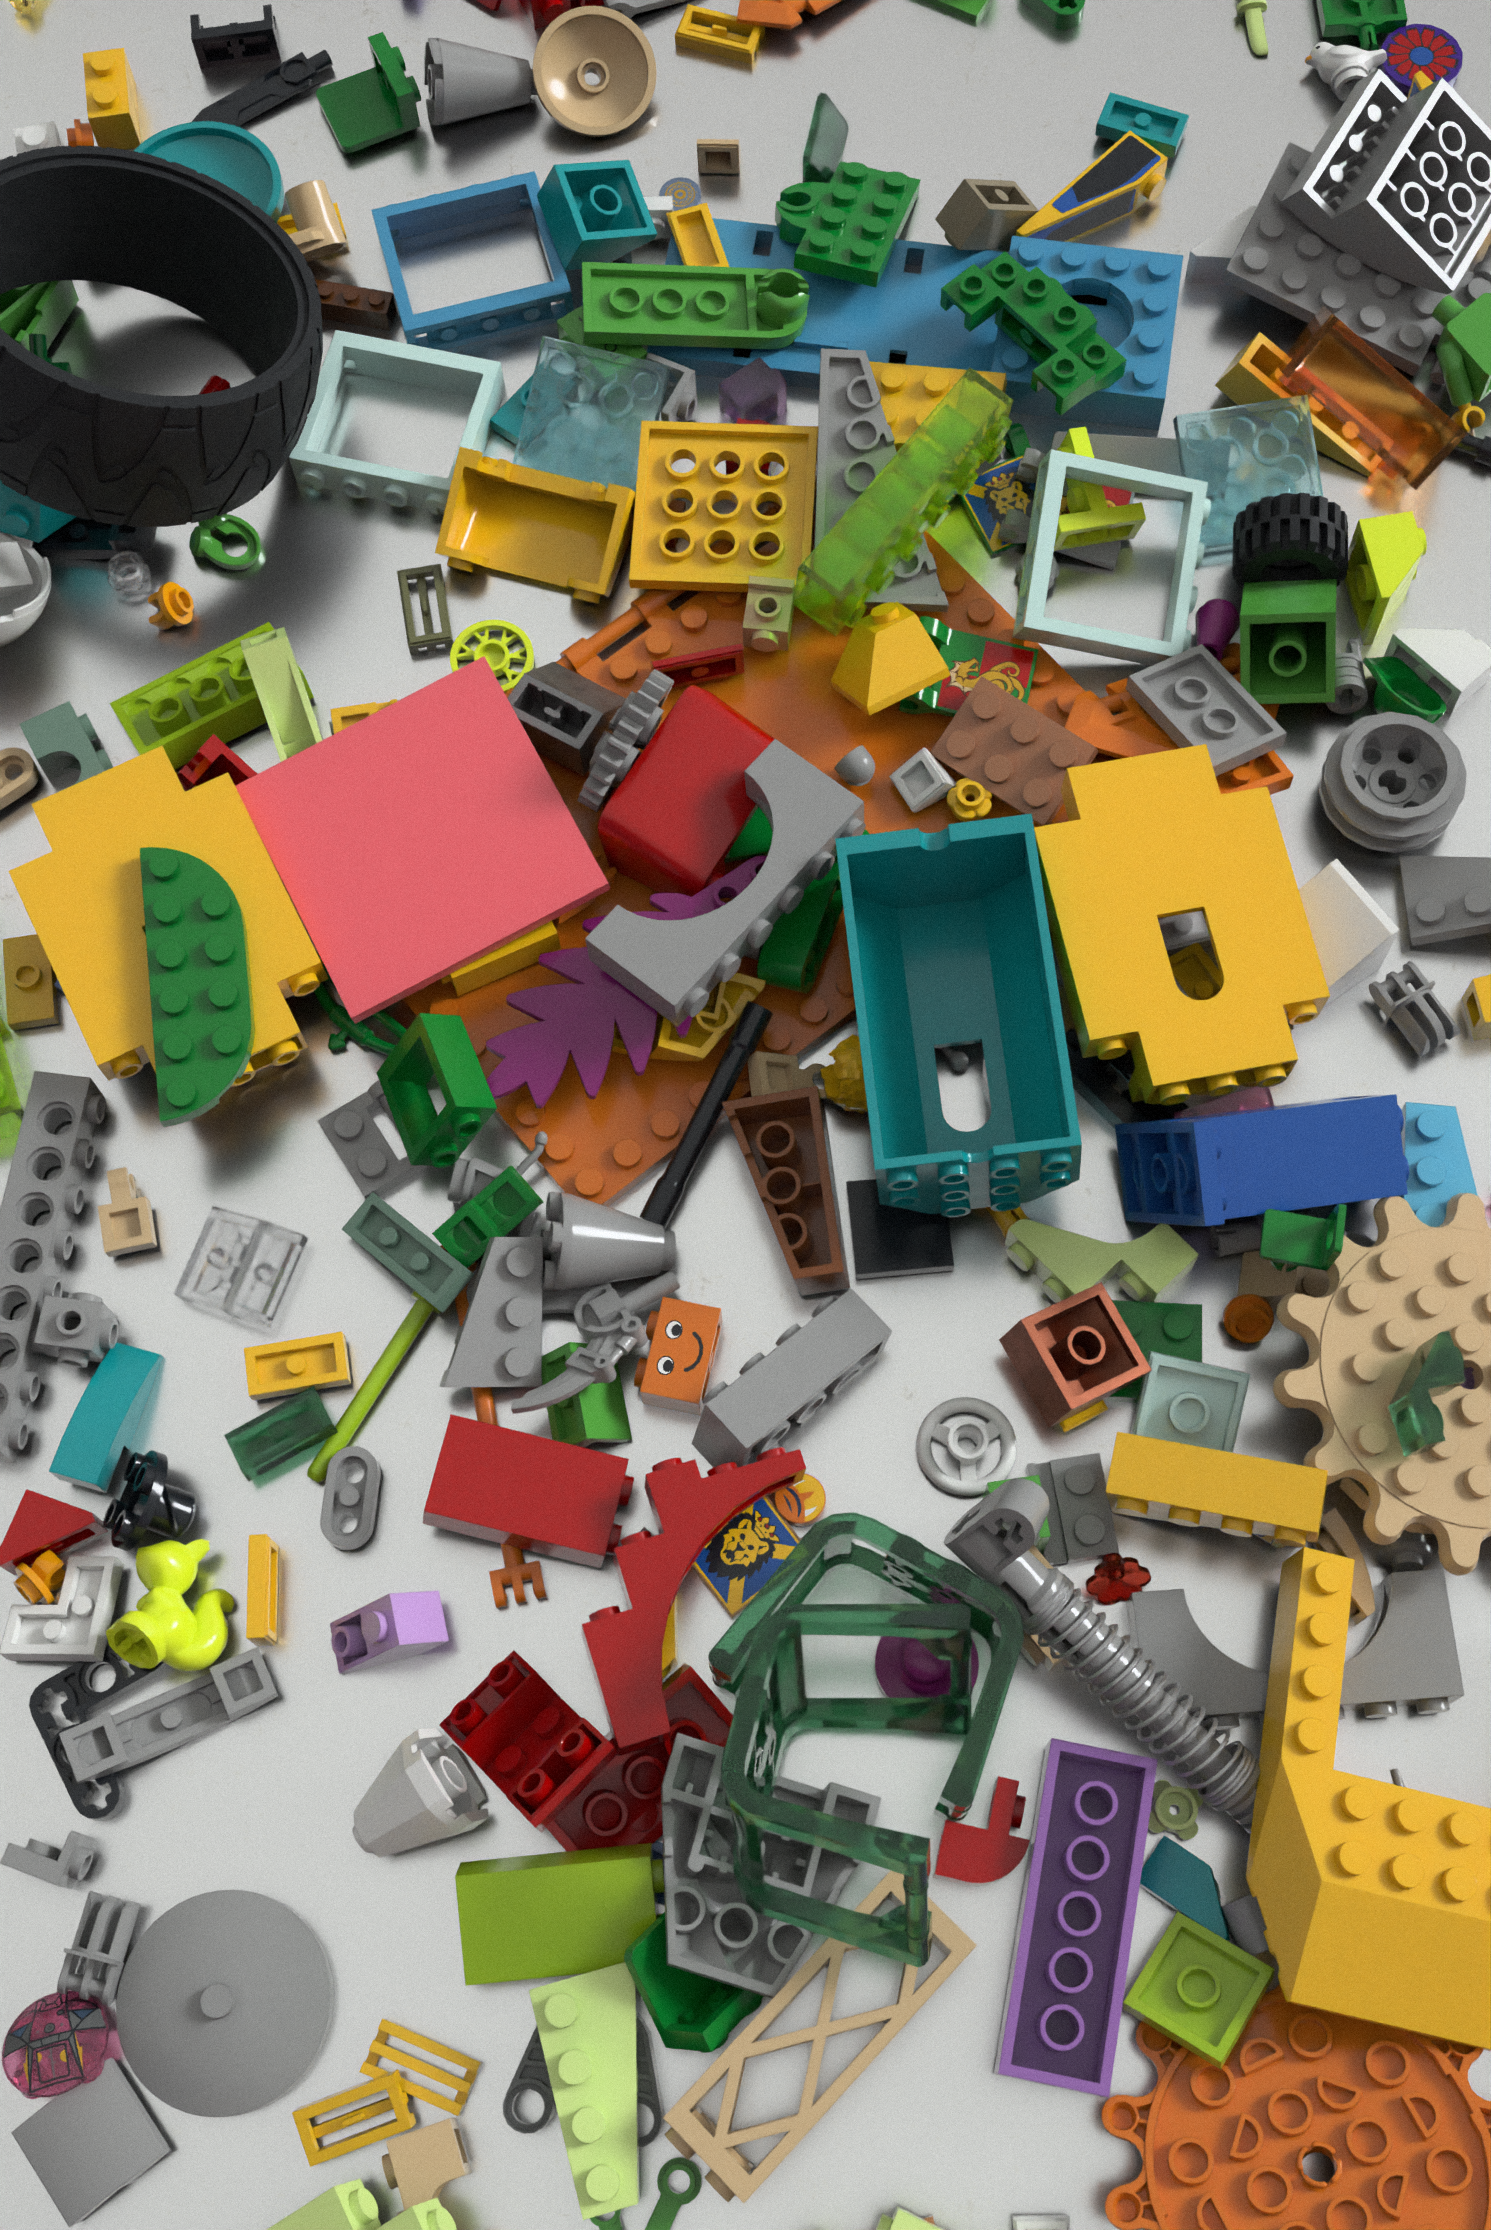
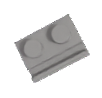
(1078, 1510)

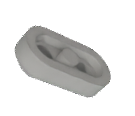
(350, 1499)

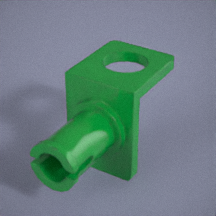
(1302, 1239)

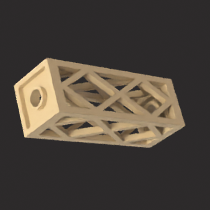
(695, 2133)

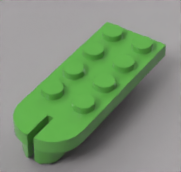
(692, 305)

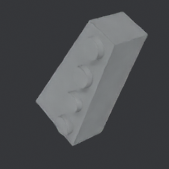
(789, 1380)

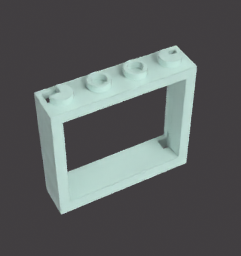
(405, 365)
(1030, 618)

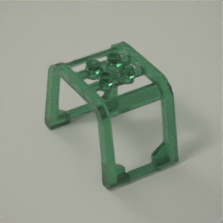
(914, 1573)
(765, 1725)

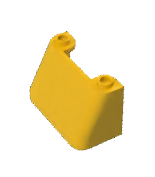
(536, 525)

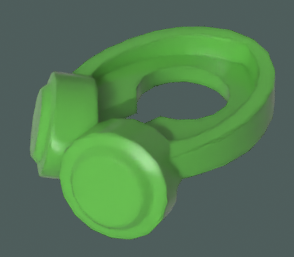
(203, 544)

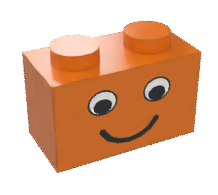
(680, 1355)

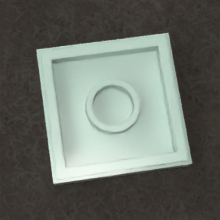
(1190, 1402)

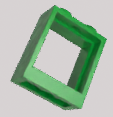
(443, 1048)

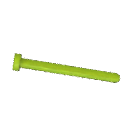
(372, 1385)

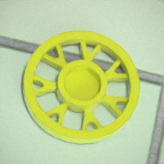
(495, 650)

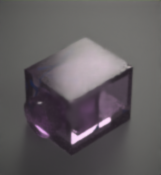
(753, 393)

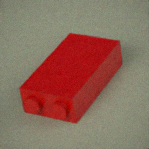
(528, 1492)

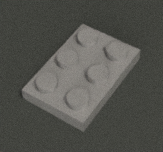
(1206, 705)

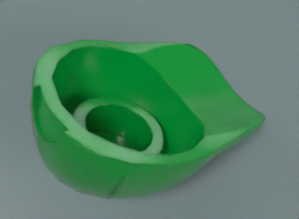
(1403, 690)

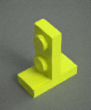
(1090, 517)

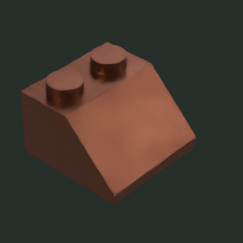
(1074, 1354)

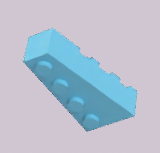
(1435, 1159)

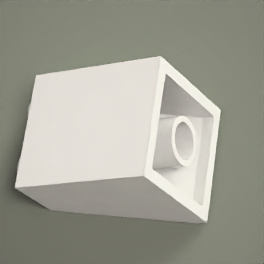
(1346, 928)

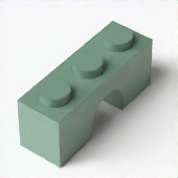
(64, 743)

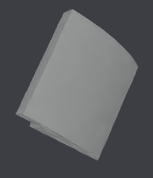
(1401, 182)

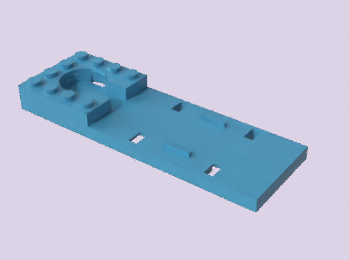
(907, 318)

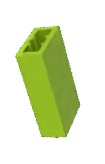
(555, 1911)

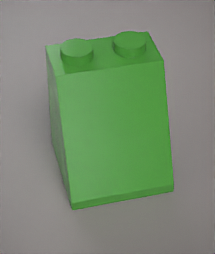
(1289, 641)

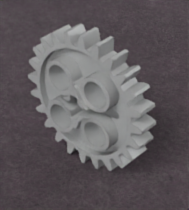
(632, 729)

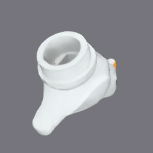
(1343, 65)

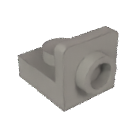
(40, 1859)

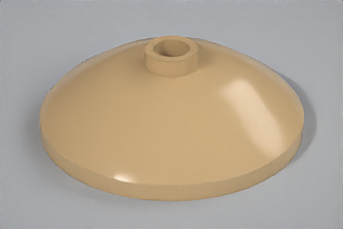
(597, 43)

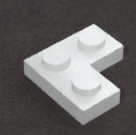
(73, 1627)

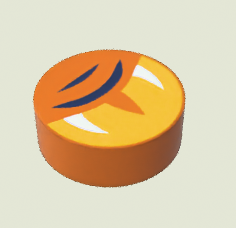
(801, 1502)

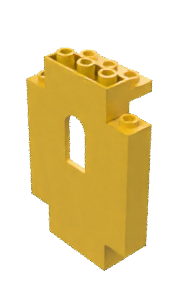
(1160, 843)
(92, 916)

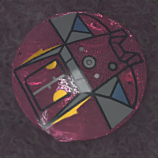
(55, 2045)

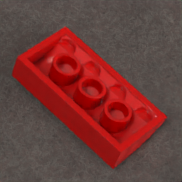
(625, 1797)

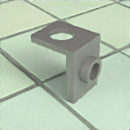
(684, 395)

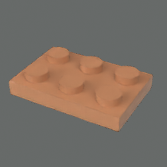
(1012, 751)

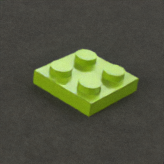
(1198, 1989)

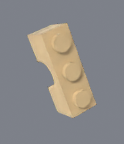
(425, 2161)

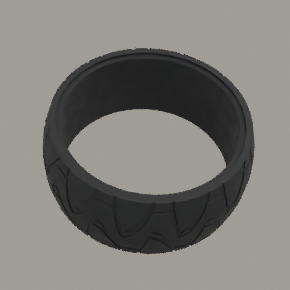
(188, 241)

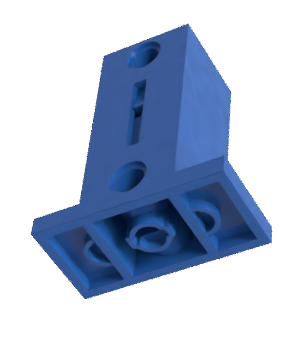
(1262, 1160)

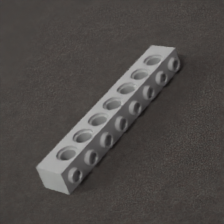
(50, 1102)

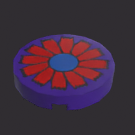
(1421, 49)

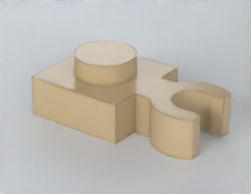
(780, 1073)

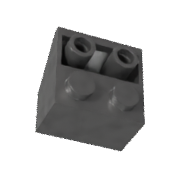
(564, 713)

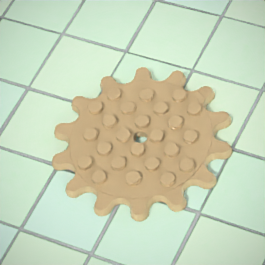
(1360, 1344)

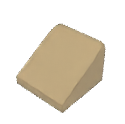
(718, 155)

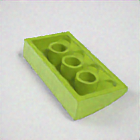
(195, 702)

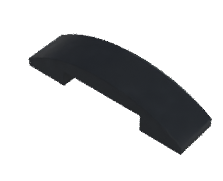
(94, 540)

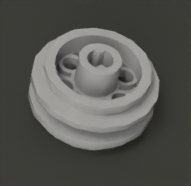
(1380, 813)

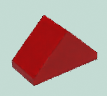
(44, 1526)

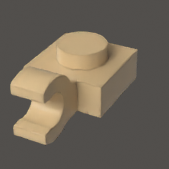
(128, 1220)

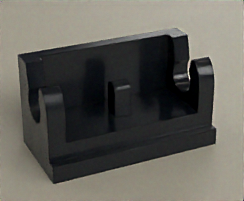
(236, 42)

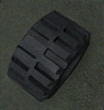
(1290, 540)

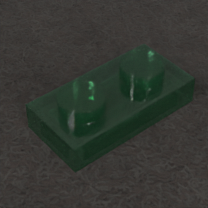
(280, 1433)

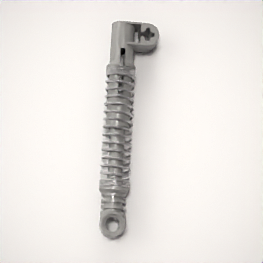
(1056, 1614)

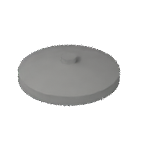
(225, 2003)

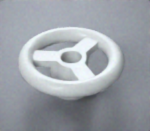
(970, 1428)

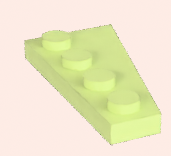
(593, 2071)

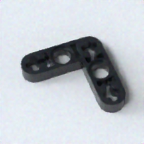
(80, 1704)

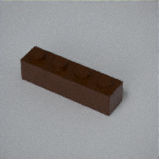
(356, 305)

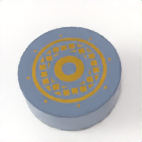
(684, 192)

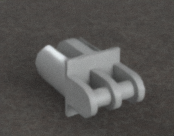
(1415, 1013)
(101, 1937)

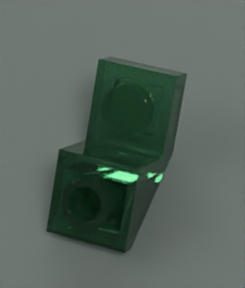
(1432, 1372)

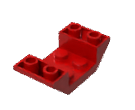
(528, 1740)

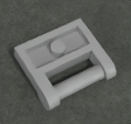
(363, 1146)

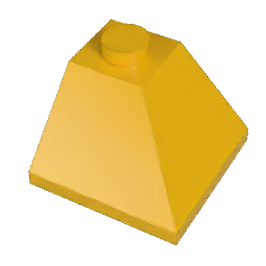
(887, 659)

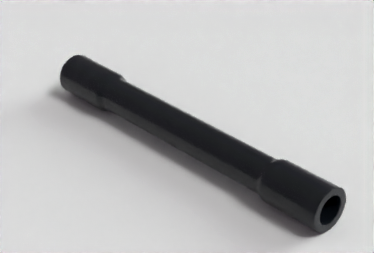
(741, 1045)

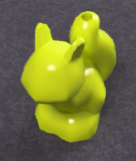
(164, 1624)

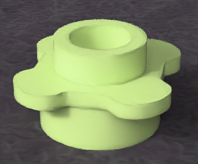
(1188, 1804)

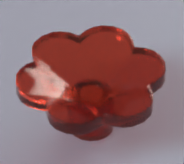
(1117, 1578)

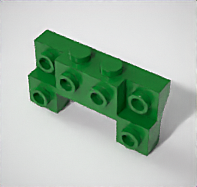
(1043, 323)

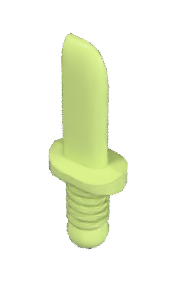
(1255, 26)

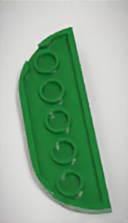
(195, 982)

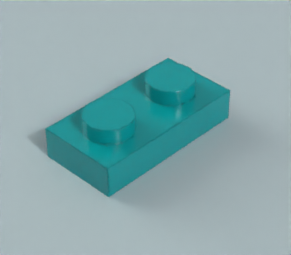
(1152, 123)

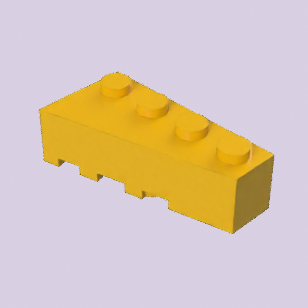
(1216, 1489)

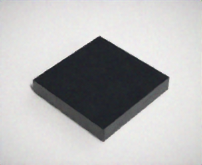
(894, 1238)

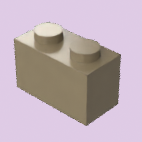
(985, 214)

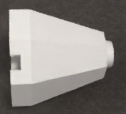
(419, 1797)

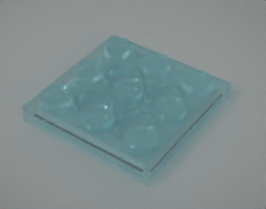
(589, 412)
(1247, 456)

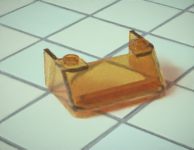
(1370, 399)

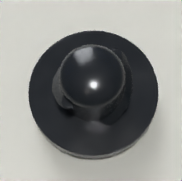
(148, 1503)

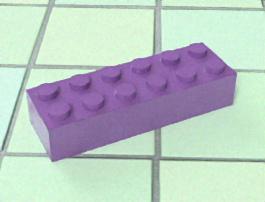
(1076, 1918)

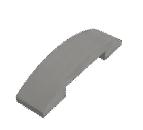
(169, 1719)

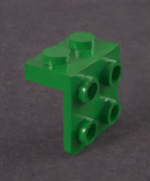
(372, 102)
(685, 2007)

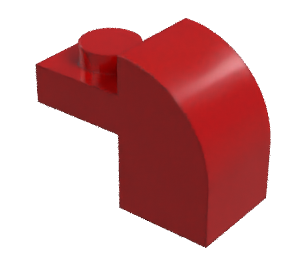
(986, 1855)

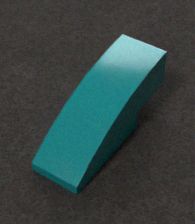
(106, 1417)

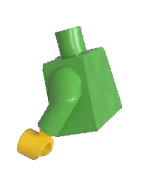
(1465, 355)

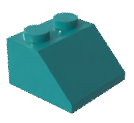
(595, 211)

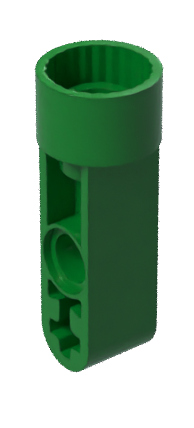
(801, 938)

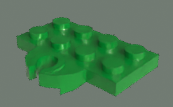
(847, 224)

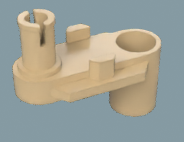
(315, 220)

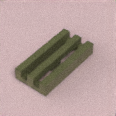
(430, 638)

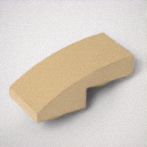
(1338, 1540)

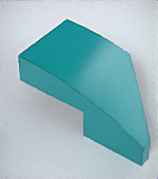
(1185, 1885)

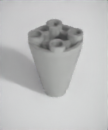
(599, 1244)

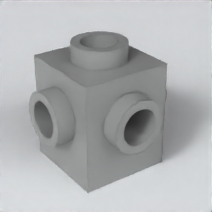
(76, 1329)

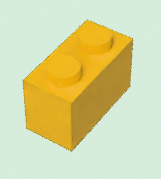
(111, 99)

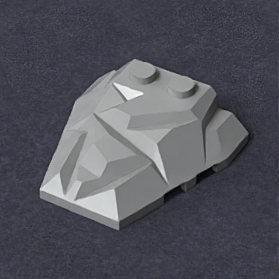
(705, 1916)

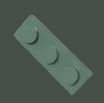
(408, 1252)

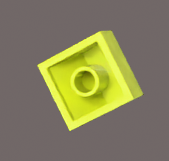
(1381, 568)

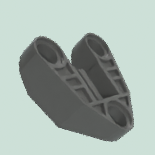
(533, 2075)

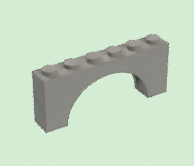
(681, 961)
(1402, 1664)

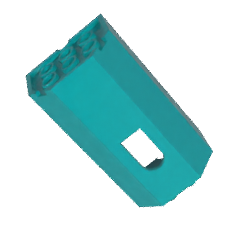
(954, 954)

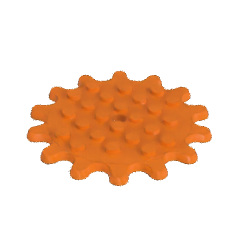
(1300, 2082)

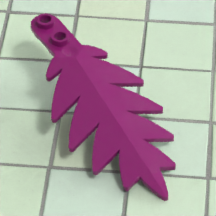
(582, 1015)

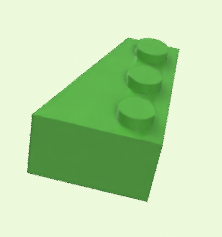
(37, 310)

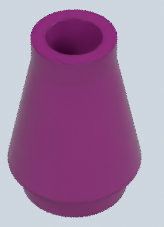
(1216, 625)

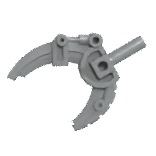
(607, 1327)

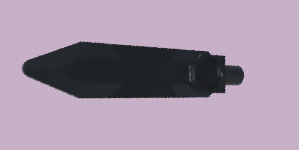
(268, 90)

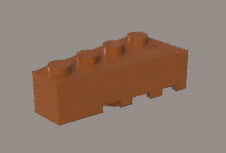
(793, 1170)

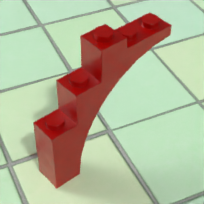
(688, 1514)

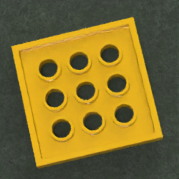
(703, 486)

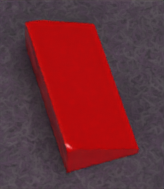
(702, 665)

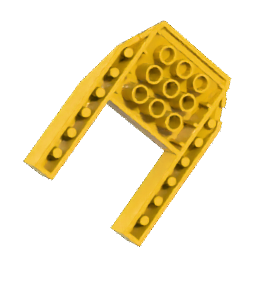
(1361, 1882)

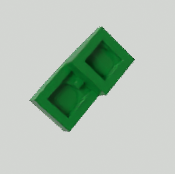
(489, 1214)

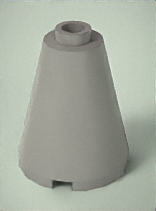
(472, 81)

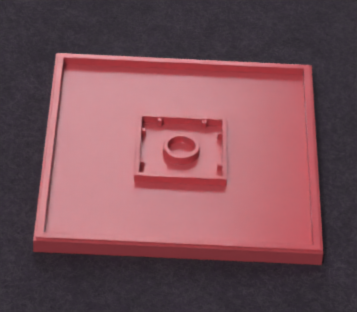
(421, 839)

